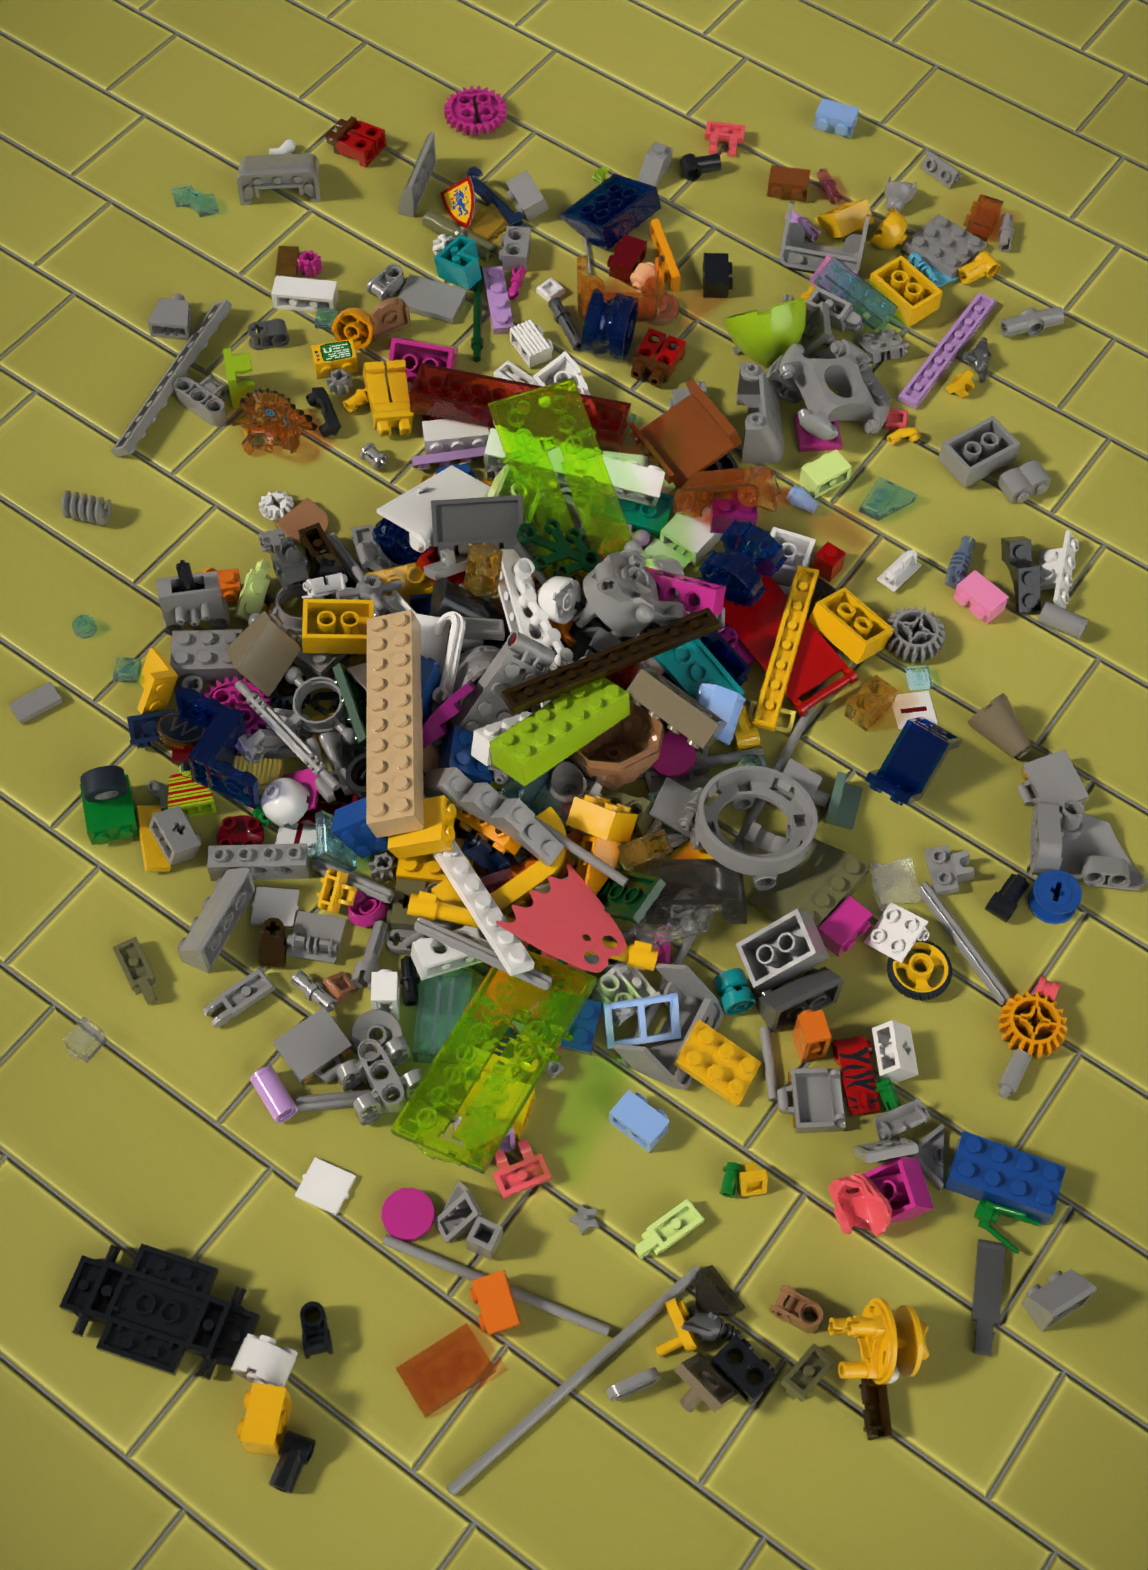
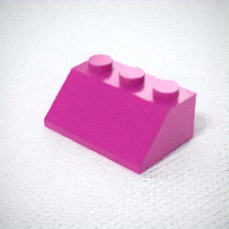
(418, 352)

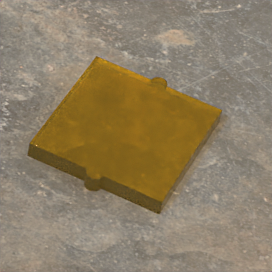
(488, 223)

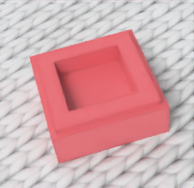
(896, 419)

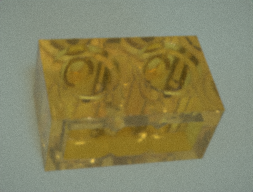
(873, 704)

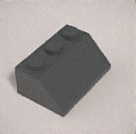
(812, 991)

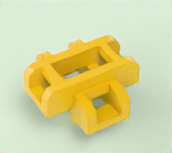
(341, 890)

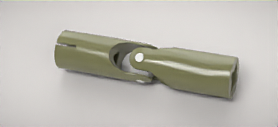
(443, 225)

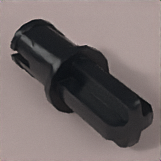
(409, 981)

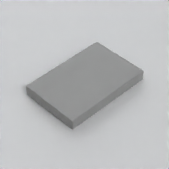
(432, 298)

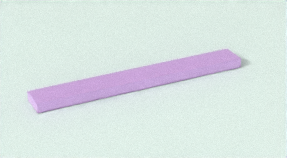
(946, 351)

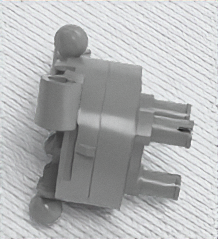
(625, 595)

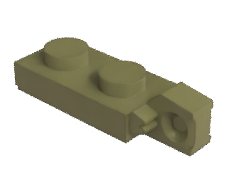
(136, 968)

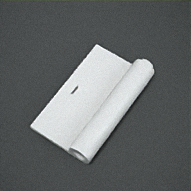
(413, 508)

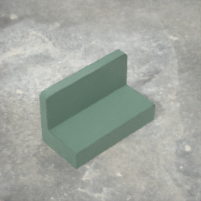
(843, 803)

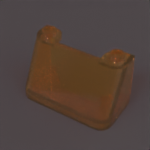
(754, 486)

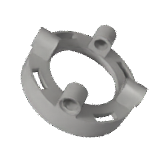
(741, 787)

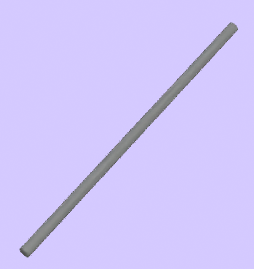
(573, 1381)

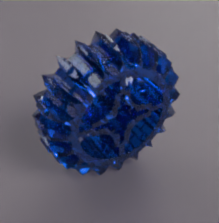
(395, 542)

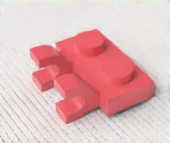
(725, 133)
(521, 1175)

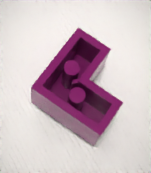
(725, 511)

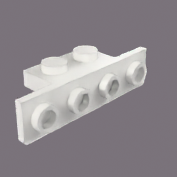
(1057, 568)

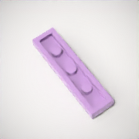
(497, 299)
(446, 458)

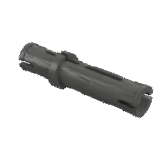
(563, 318)

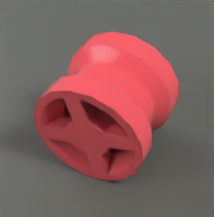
(1048, 988)

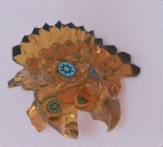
(272, 421)

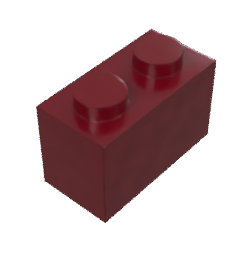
(627, 256)

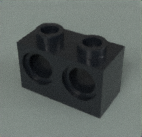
(738, 1373)

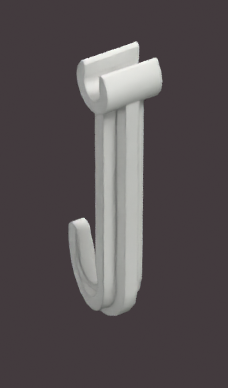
(452, 655)

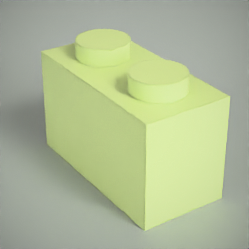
(825, 473)

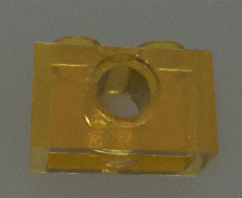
(483, 569)
(644, 849)

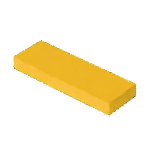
(152, 854)

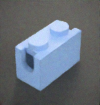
(836, 118)
(639, 1120)

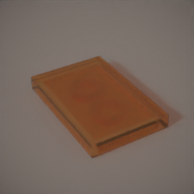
(445, 1370)

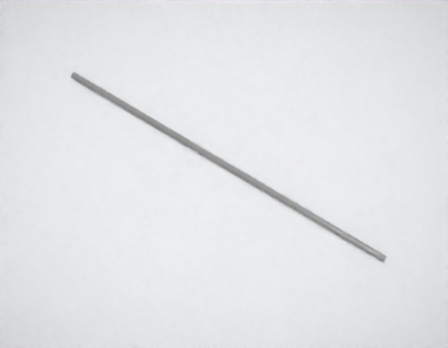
(752, 817)

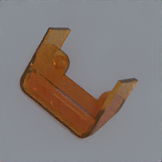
(649, 301)

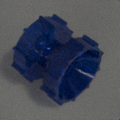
(746, 557)

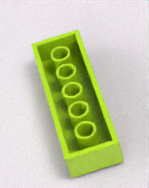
(559, 729)

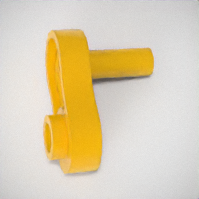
(678, 1312)

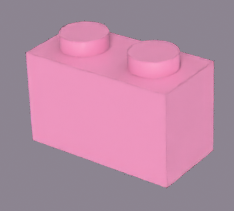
(980, 597)

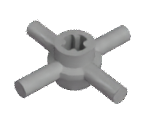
(369, 588)

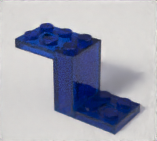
(216, 748)
(913, 761)

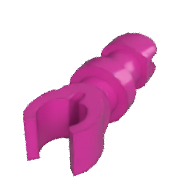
(516, 282)

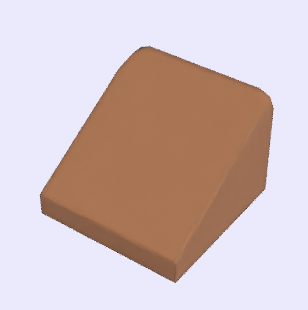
(339, 986)

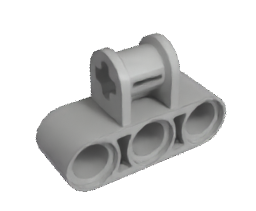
(203, 398)

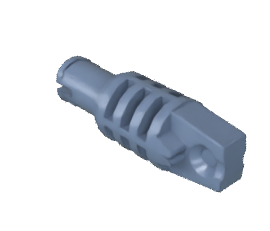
(960, 562)

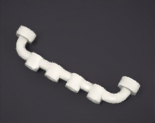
(523, 570)

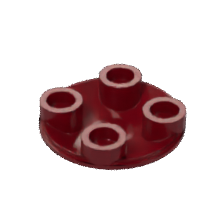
(240, 831)

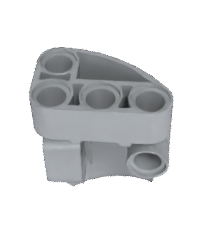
(1079, 846)

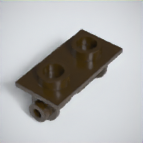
(876, 1411)

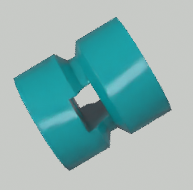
(734, 991)

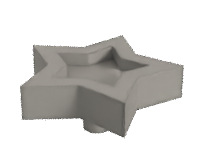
(585, 1219)

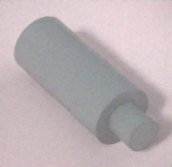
(1013, 1073)

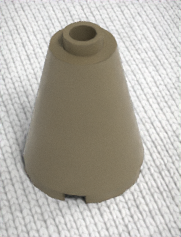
(1001, 727)

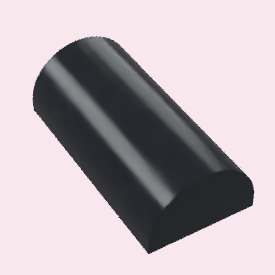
(452, 597)

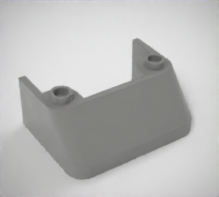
(809, 256)
(695, 1004)

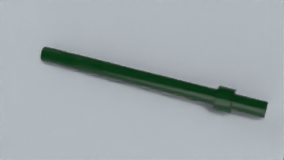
(477, 341)

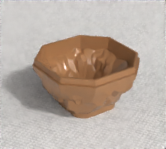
(623, 750)

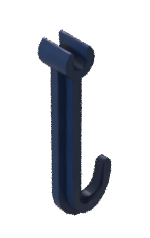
(489, 197)

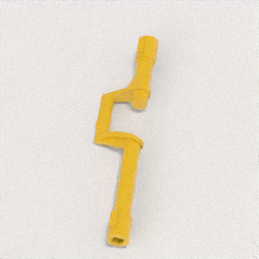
(426, 905)

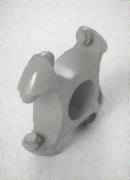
(845, 377)

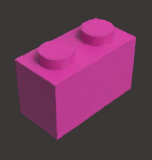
(844, 926)

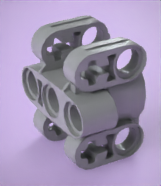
(355, 1074)

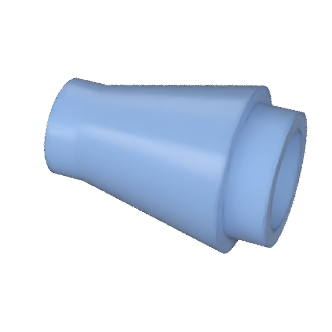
(802, 499)

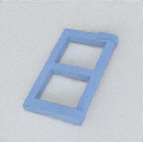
(640, 1002)

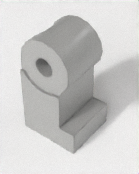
(761, 841)

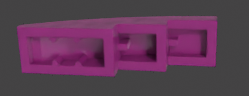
(435, 725)

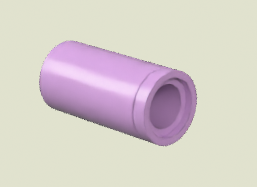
(273, 1094)

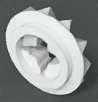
(272, 512)

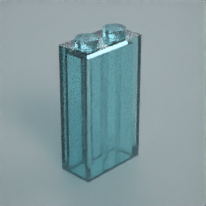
(438, 1010)

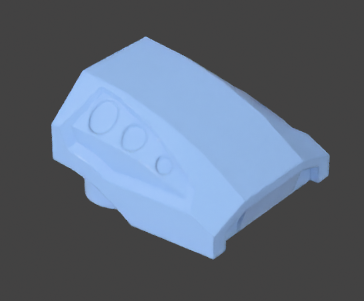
(723, 703)

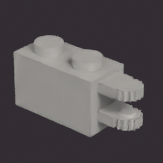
(840, 310)

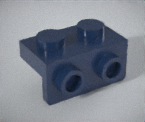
(143, 728)

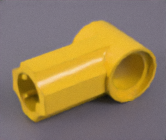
(982, 266)
(745, 734)

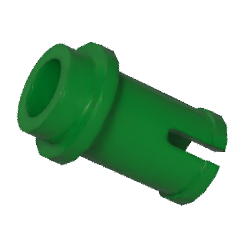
(888, 1093)
(730, 1179)

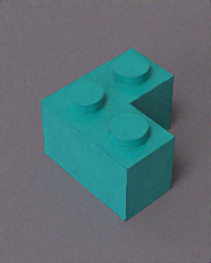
(459, 262)

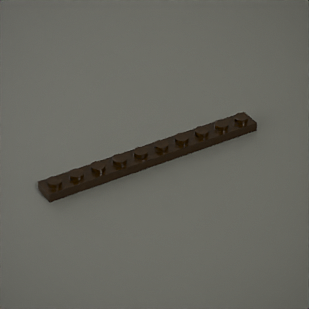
(610, 660)

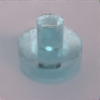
(84, 626)

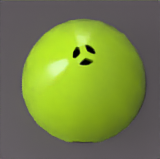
(768, 333)

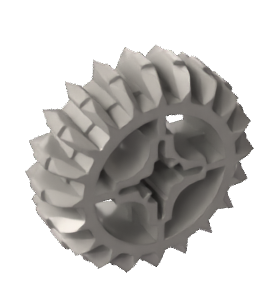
(926, 641)

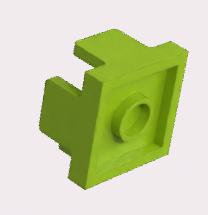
(236, 365)

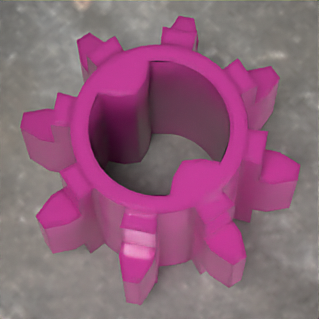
(309, 264)

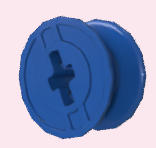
(1067, 900)

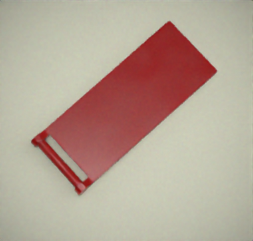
(814, 659)

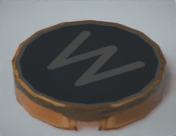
(178, 732)

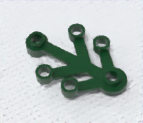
(561, 549)

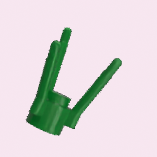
(989, 1212)

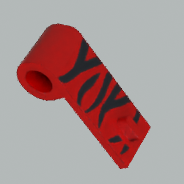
(857, 1073)

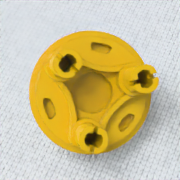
(883, 1342)

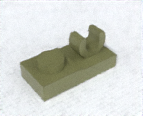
(807, 1373)

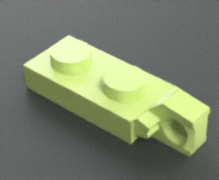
(253, 591)
(669, 1229)

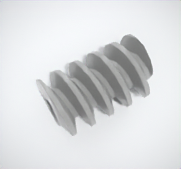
(86, 509)

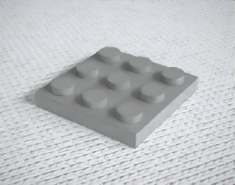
(944, 245)

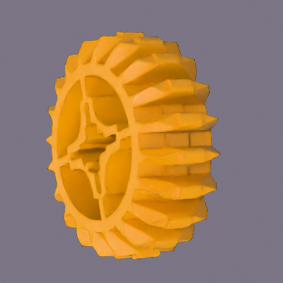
(1050, 1024)

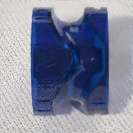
(610, 325)

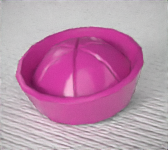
(366, 910)

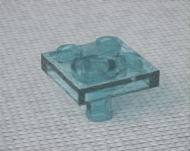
(329, 846)

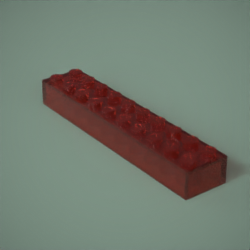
(466, 396)

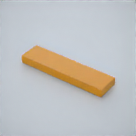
(662, 248)

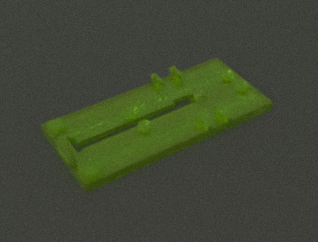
(538, 423)
(513, 1077)

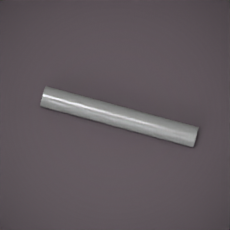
(768, 1063)

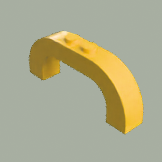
(517, 889)

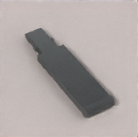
(987, 1293)

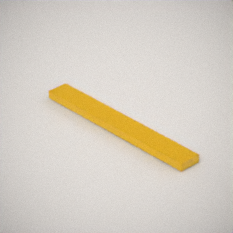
(785, 648)

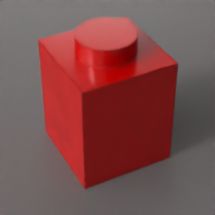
(829, 561)

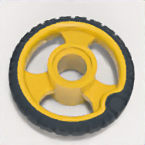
(922, 990)

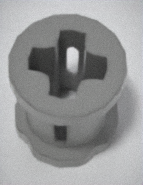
(374, 456)
(193, 682)

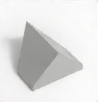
(458, 1214)

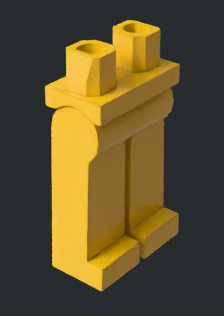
(390, 410)

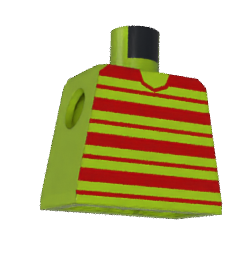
(189, 795)

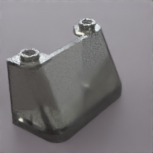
(697, 884)

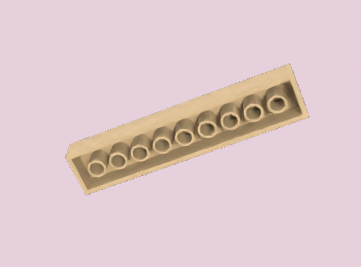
(394, 725)

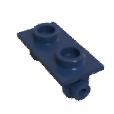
(483, 854)

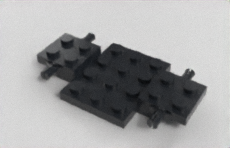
(158, 1310)

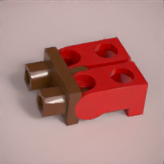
(357, 140)
(657, 358)

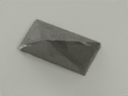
(715, 1294)

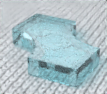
(201, 203)

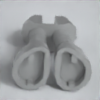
(330, 742)

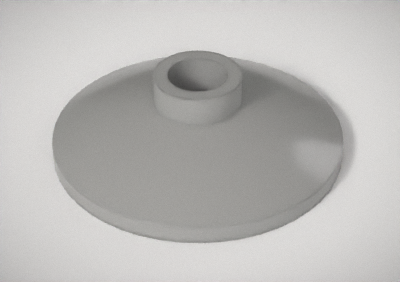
(369, 1022)

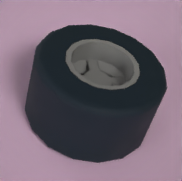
(103, 783)

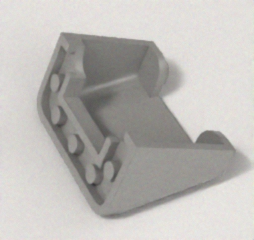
(278, 172)
(763, 426)

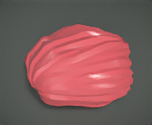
(860, 1204)

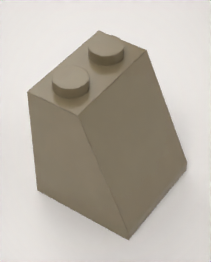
(264, 652)

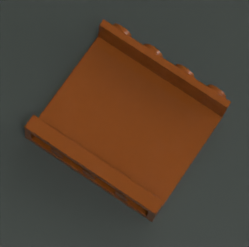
(687, 437)

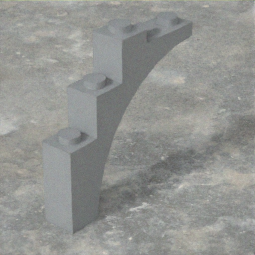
(486, 803)

